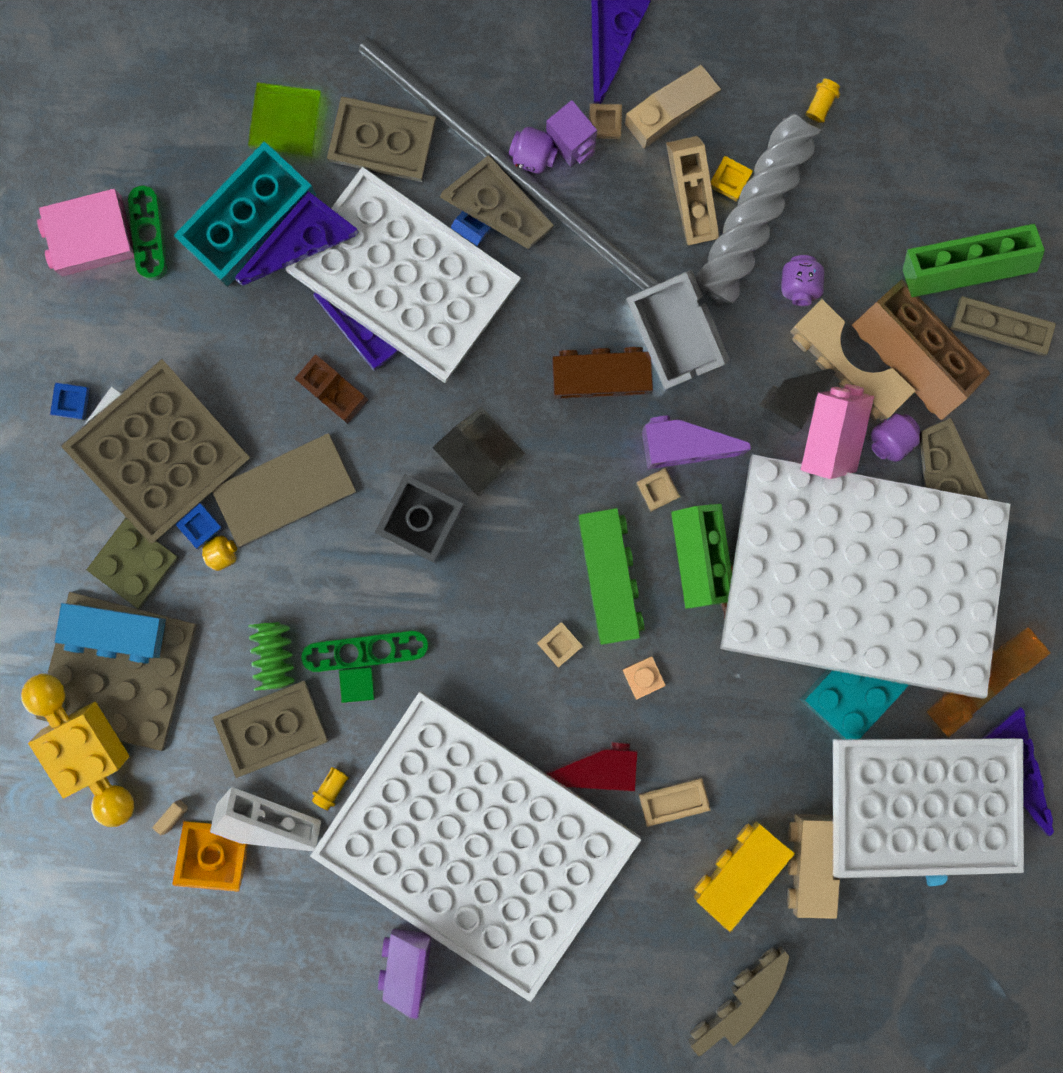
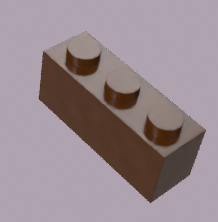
(602, 373)

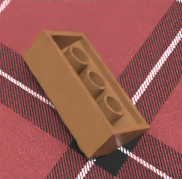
(921, 350)

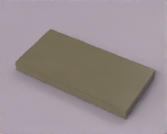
(283, 490)

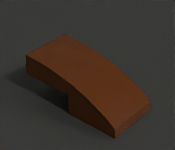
(331, 389)

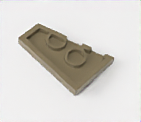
(499, 203)

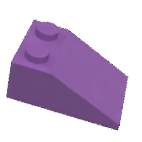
(681, 443)
(405, 971)

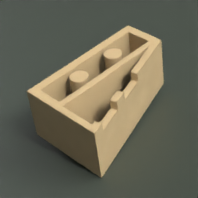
(814, 886)

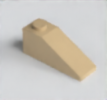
(670, 105)
(693, 189)

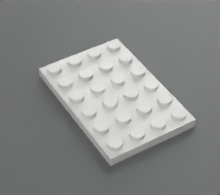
(408, 277)
(927, 807)

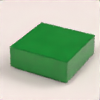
(356, 685)

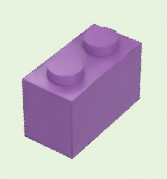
(572, 134)

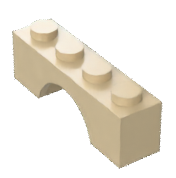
(821, 335)

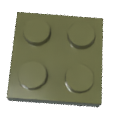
(132, 564)

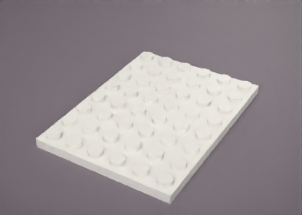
(867, 577)
(475, 846)

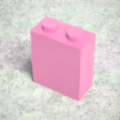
(86, 232)
(837, 431)

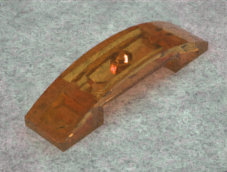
(1007, 663)

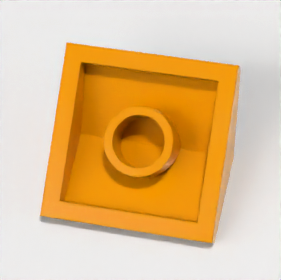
(208, 859)

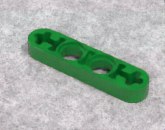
(365, 653)

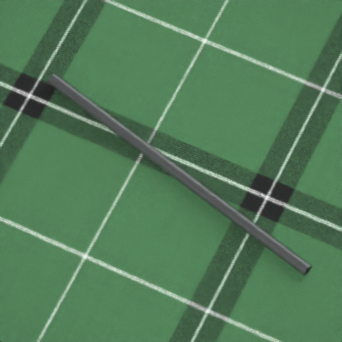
(505, 162)

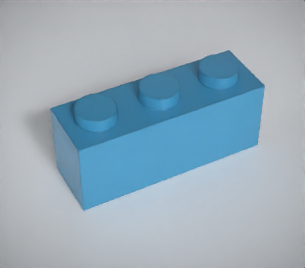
(109, 632)

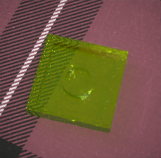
(285, 118)

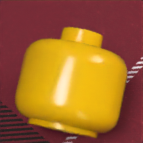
(219, 553)

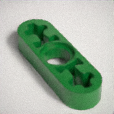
(135, 211)

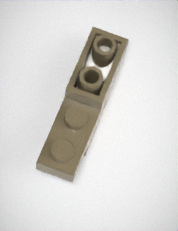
(754, 993)

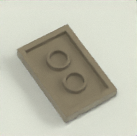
(381, 139)
(270, 729)

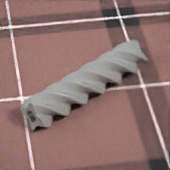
(757, 205)

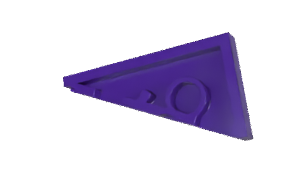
(612, 33)
(303, 233)
(1033, 796)

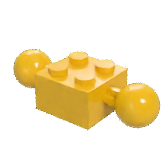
(78, 750)

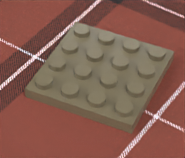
(155, 451)
(132, 695)

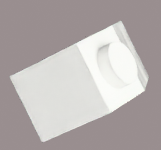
(263, 823)

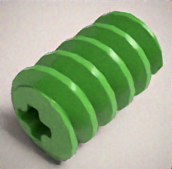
(271, 655)

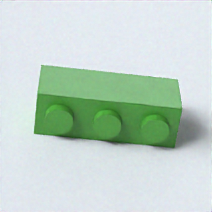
(702, 555)

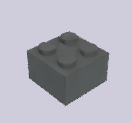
(420, 518)

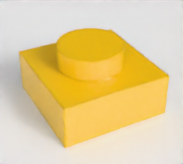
(730, 178)

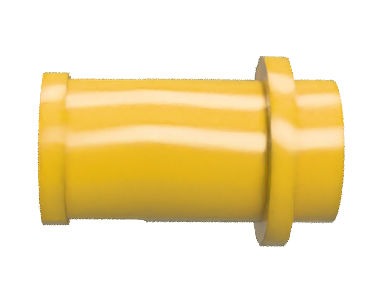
(823, 99)
(329, 789)

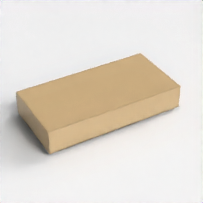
(674, 802)

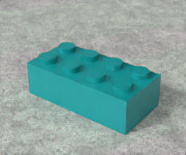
(243, 213)
(850, 701)

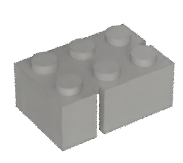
(678, 329)

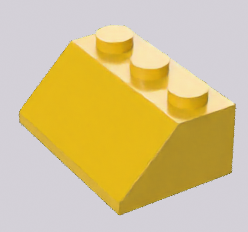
(742, 875)

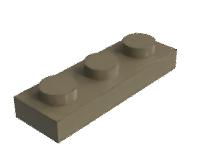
(1003, 326)

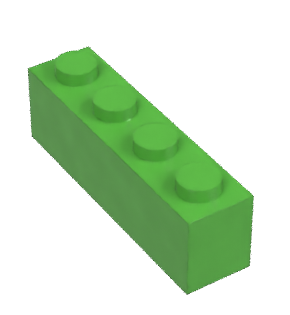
(973, 260)
(609, 576)

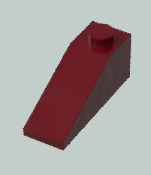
(602, 769)

